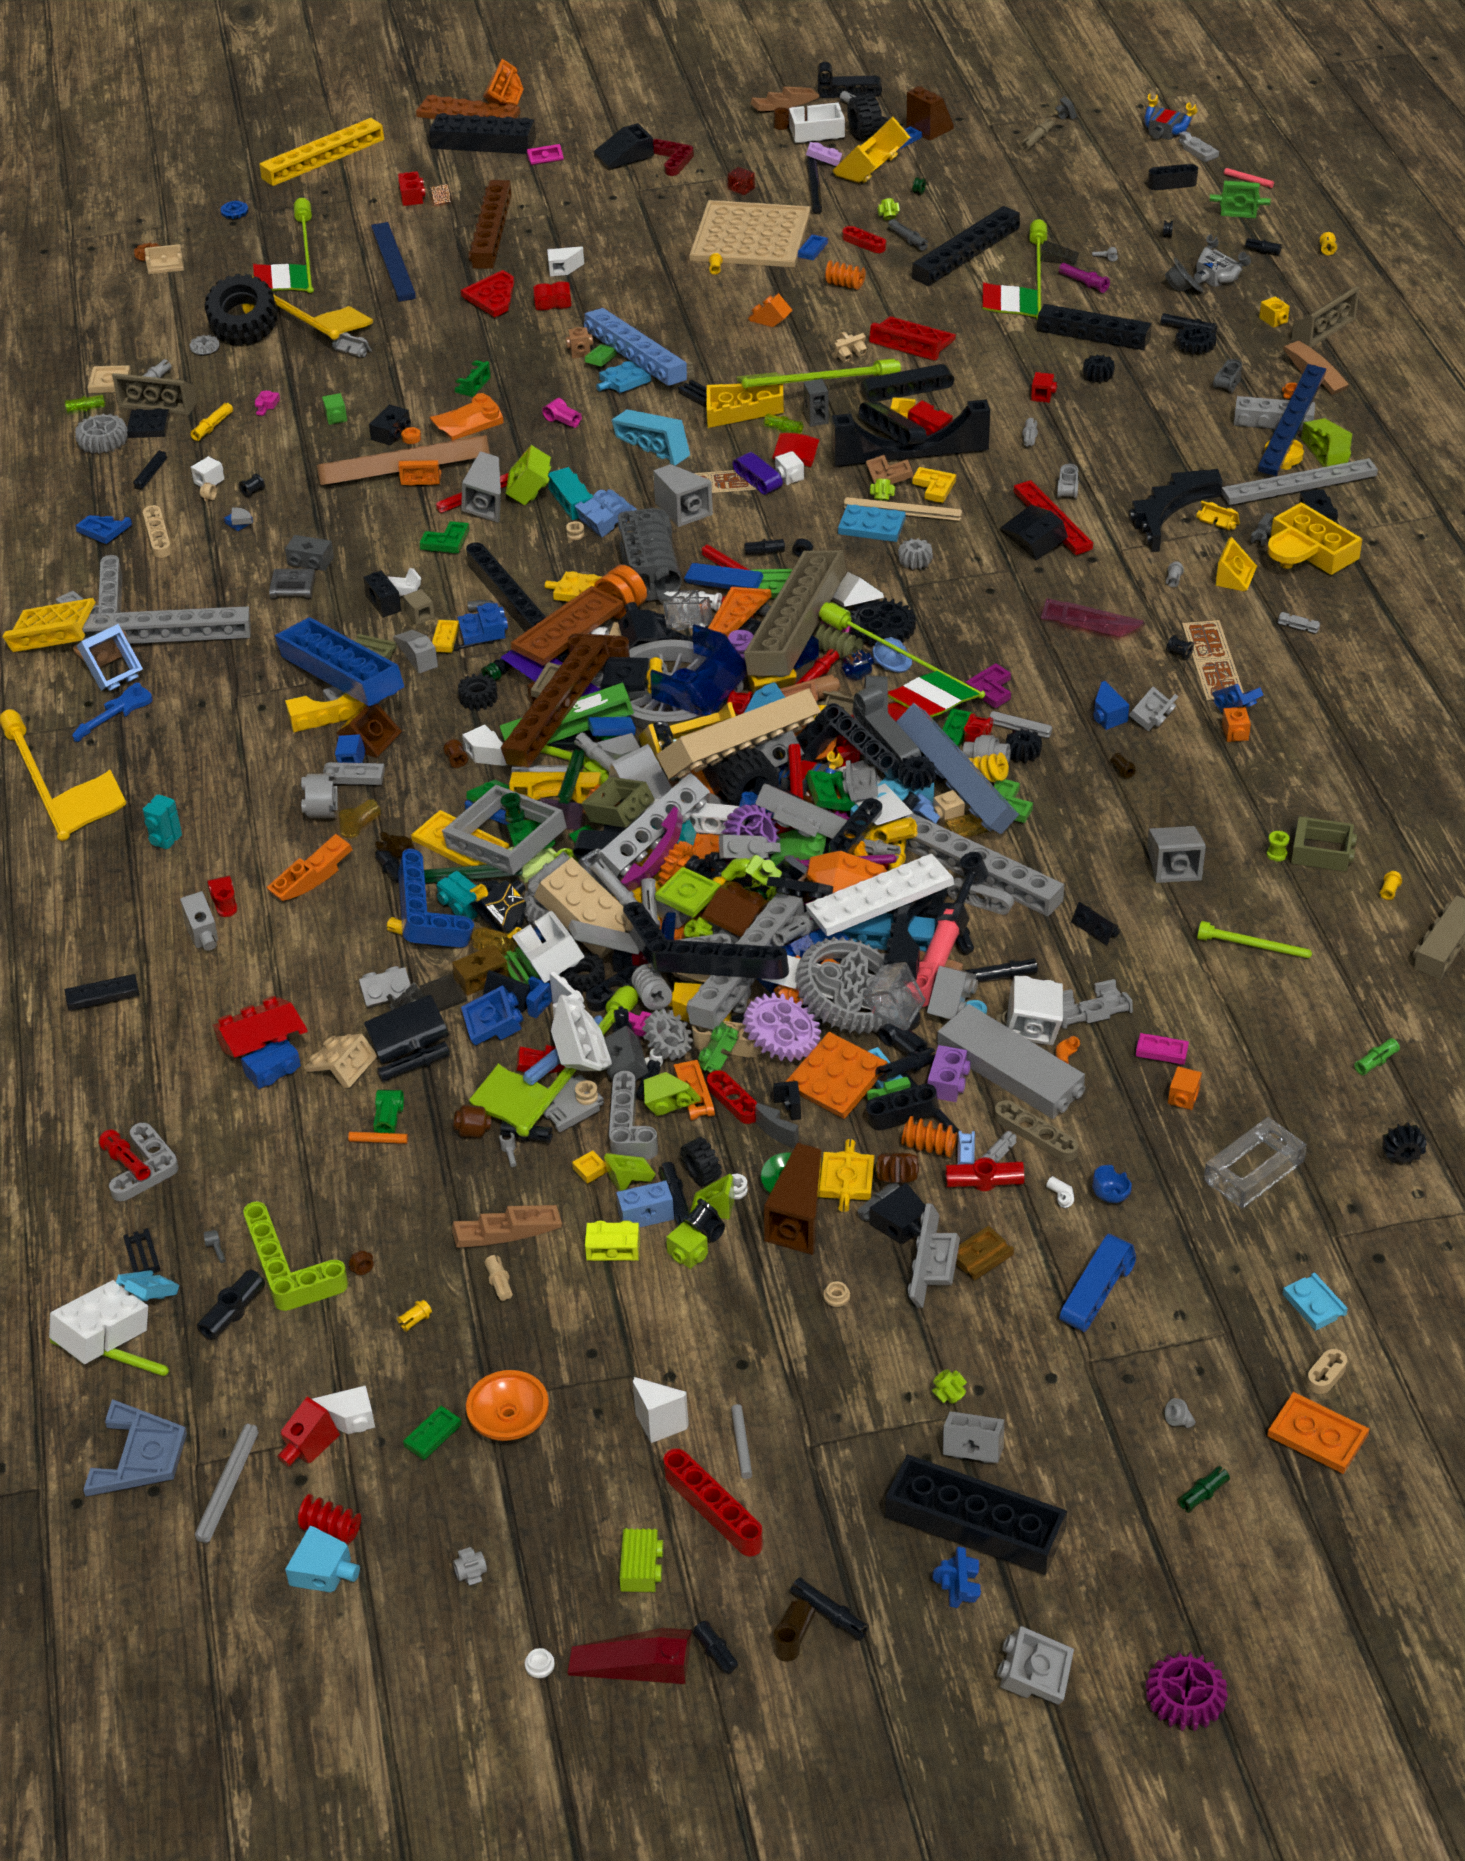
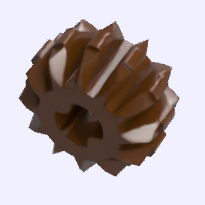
(897, 1167)

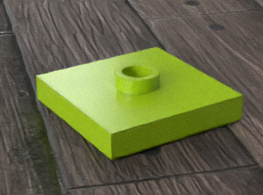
(687, 892)

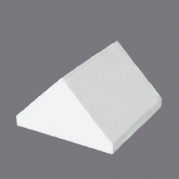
(854, 591)
(660, 1409)

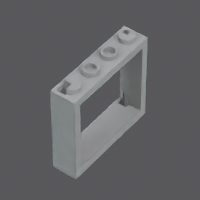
(459, 837)

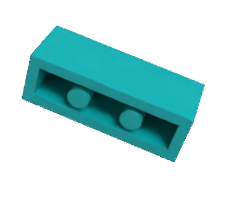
(568, 490)

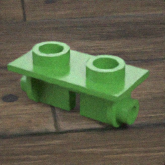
(721, 1037)

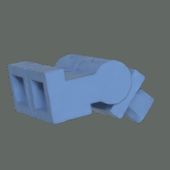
(602, 511)

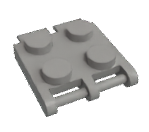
(566, 1110)

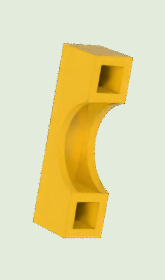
(308, 714)
(549, 783)

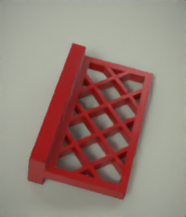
(910, 337)

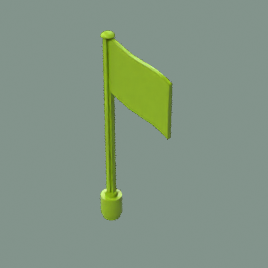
(879, 368)
(520, 1104)

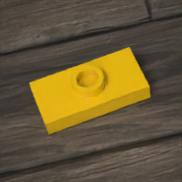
(445, 635)

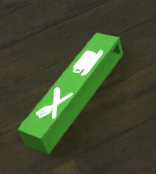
(603, 703)

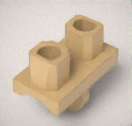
(847, 345)

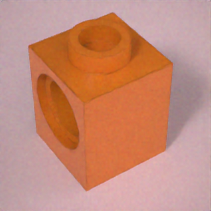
(1184, 1088)

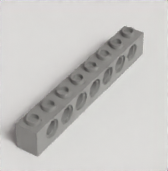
(174, 624)
(1005, 874)
(722, 993)

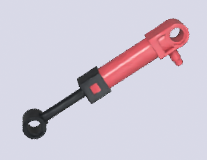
(950, 922)

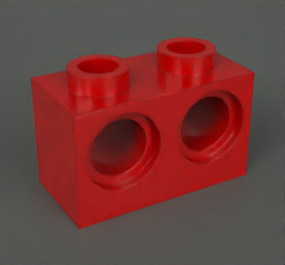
(411, 188)

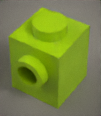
(687, 1245)

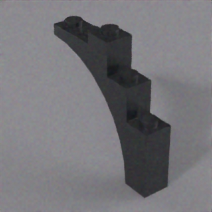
(1165, 500)

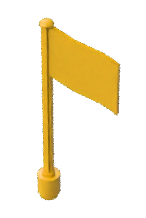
(330, 323)
(75, 806)

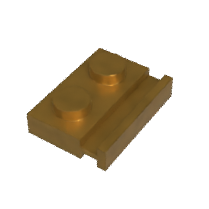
(983, 1252)

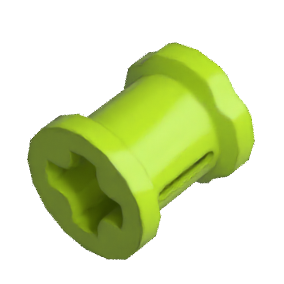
(1277, 849)

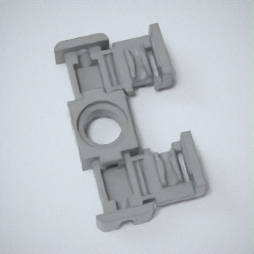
(1095, 1009)

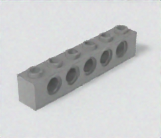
(688, 789)

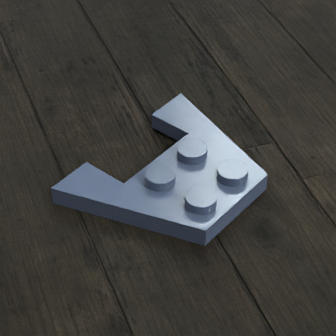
(148, 1454)

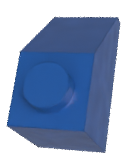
(1110, 707)

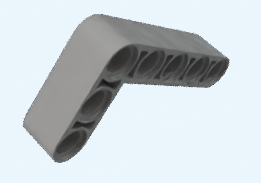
(109, 586)

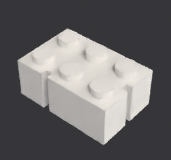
(822, 123)
(556, 953)
(100, 1313)

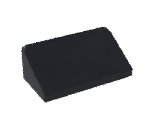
(519, 988)

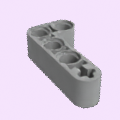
(623, 1134)

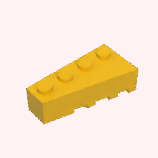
(734, 404)

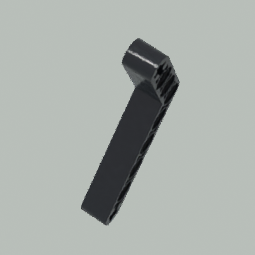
(701, 957)

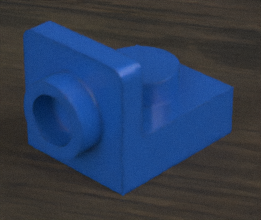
(539, 996)

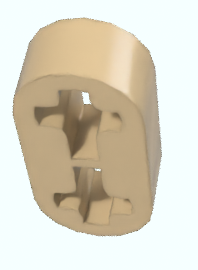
(1322, 1368)

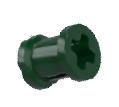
(511, 803)

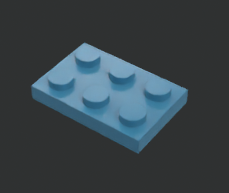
(872, 523)

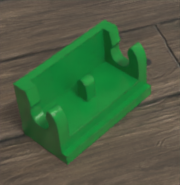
(475, 380)

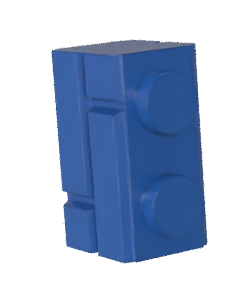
(271, 1063)

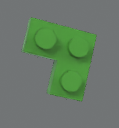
(1009, 790)

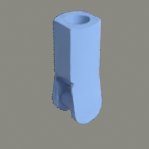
(966, 1148)

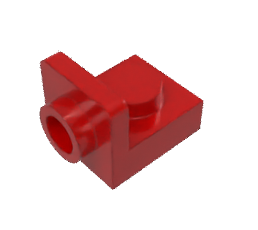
(847, 752)

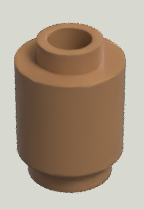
(827, 683)

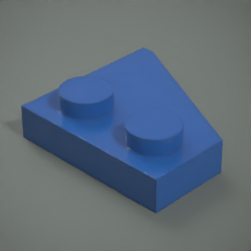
(102, 528)

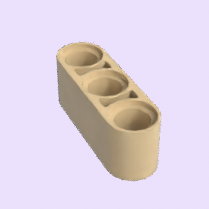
(742, 1047)

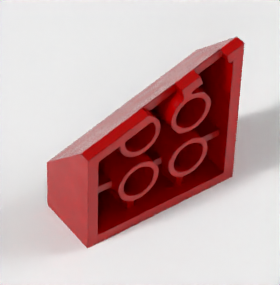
(257, 1025)

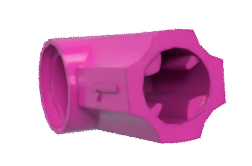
(559, 411)

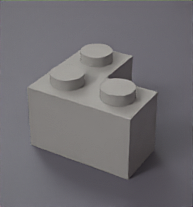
(950, 991)

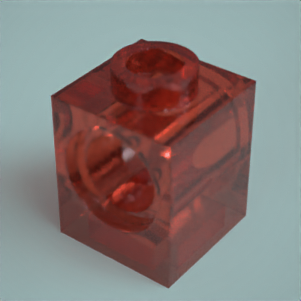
(741, 181)

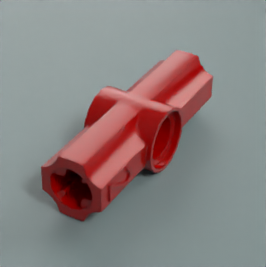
(984, 1174)

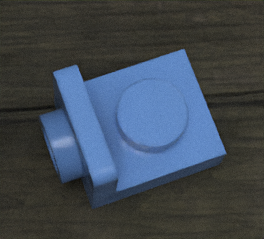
(925, 809)

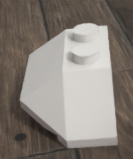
(578, 1037)

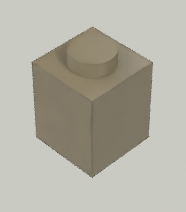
(418, 606)

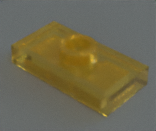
(965, 825)

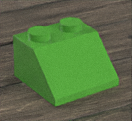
(799, 846)

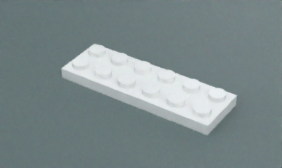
(879, 894)

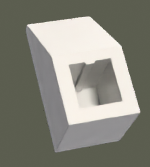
(565, 260)
(483, 746)

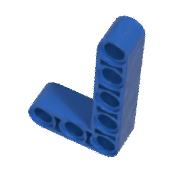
(417, 923)

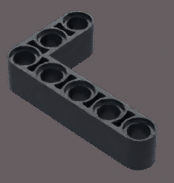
(835, 721)

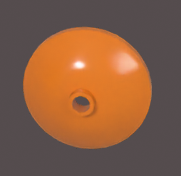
(504, 1395)

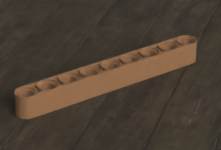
(388, 462)

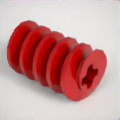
(326, 1519)

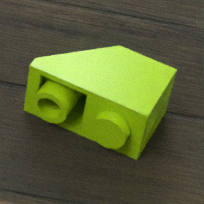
(667, 1093)

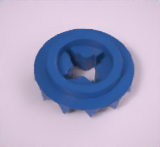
(234, 209)

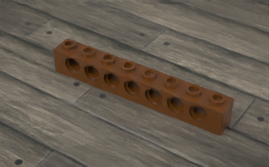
(491, 224)
(555, 701)

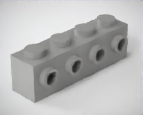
(1264, 412)

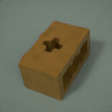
(473, 969)

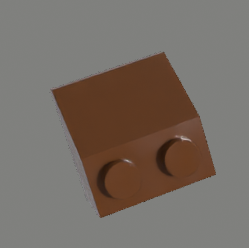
(374, 728)
(734, 908)

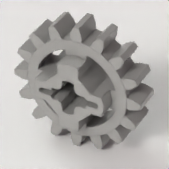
(667, 1034)

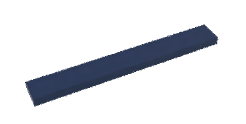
(393, 262)

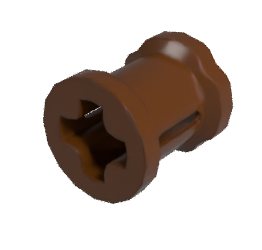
(456, 755)

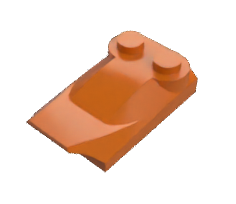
(469, 419)

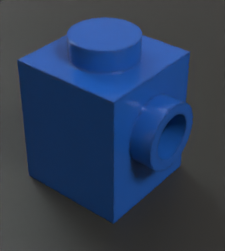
(350, 749)

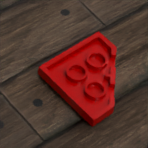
(491, 293)

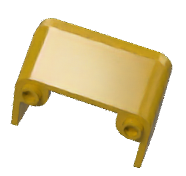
(874, 152)
(649, 736)

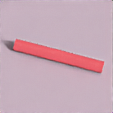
(1247, 177)

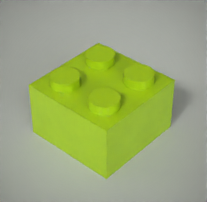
(528, 475)

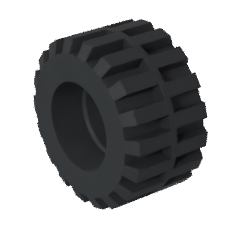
(864, 116)
(741, 773)

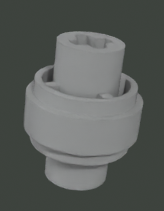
(985, 746)

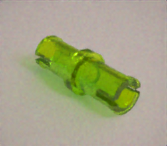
(84, 403)
(783, 423)

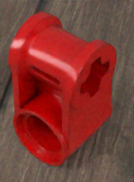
(740, 701)
(976, 727)
(223, 895)

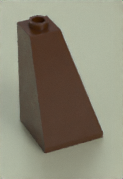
(793, 1203)

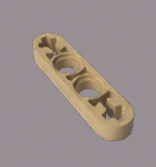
(155, 531)

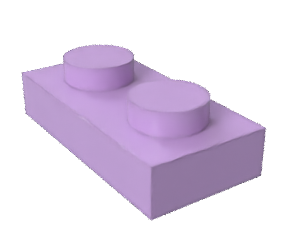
(824, 154)

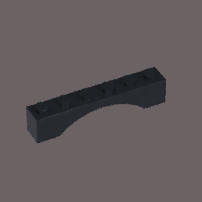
(901, 945)

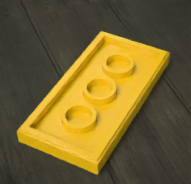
(431, 837)

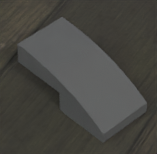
(782, 1131)

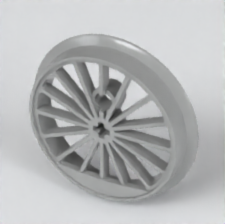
(667, 651)

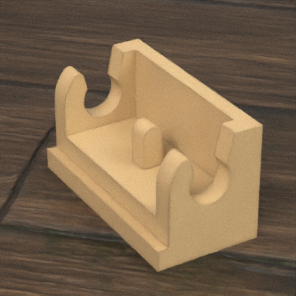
(164, 259)

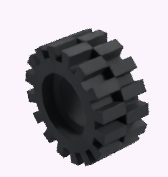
(477, 692)
(586, 982)
(701, 1161)

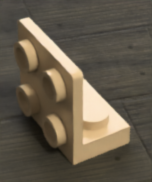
(345, 1056)

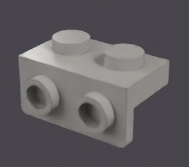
(1151, 709)
(860, 783)
(378, 986)

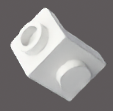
(408, 584)

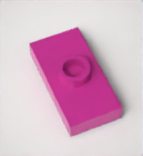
(1162, 1048)

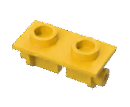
(1225, 517)

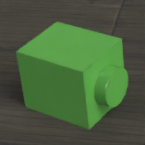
(334, 408)

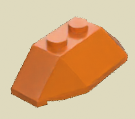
(504, 85)
(841, 869)

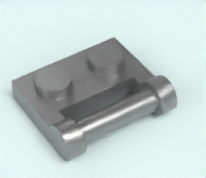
(292, 583)

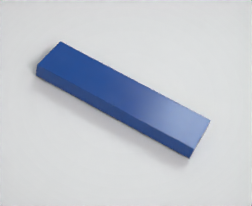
(722, 576)

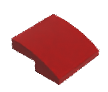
(800, 444)

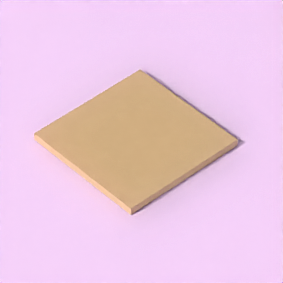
(751, 233)

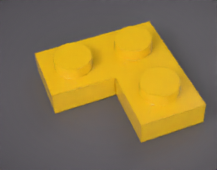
(938, 483)

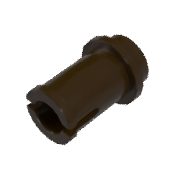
(1125, 768)

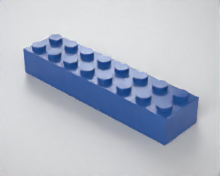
(340, 661)

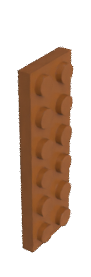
(435, 105)
(579, 615)

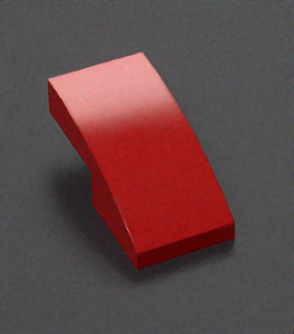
(528, 1057)

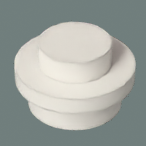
(539, 1663)

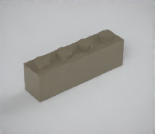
(1443, 942)

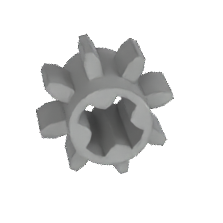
(469, 1566)

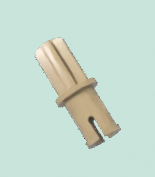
(498, 1277)

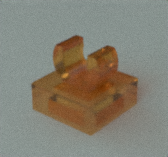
(440, 194)

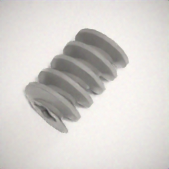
(651, 987)

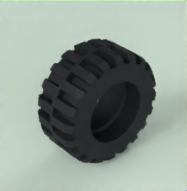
(239, 291)

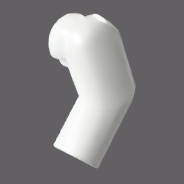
(1064, 1192)

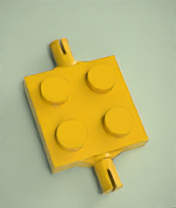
(571, 585)
(846, 1175)

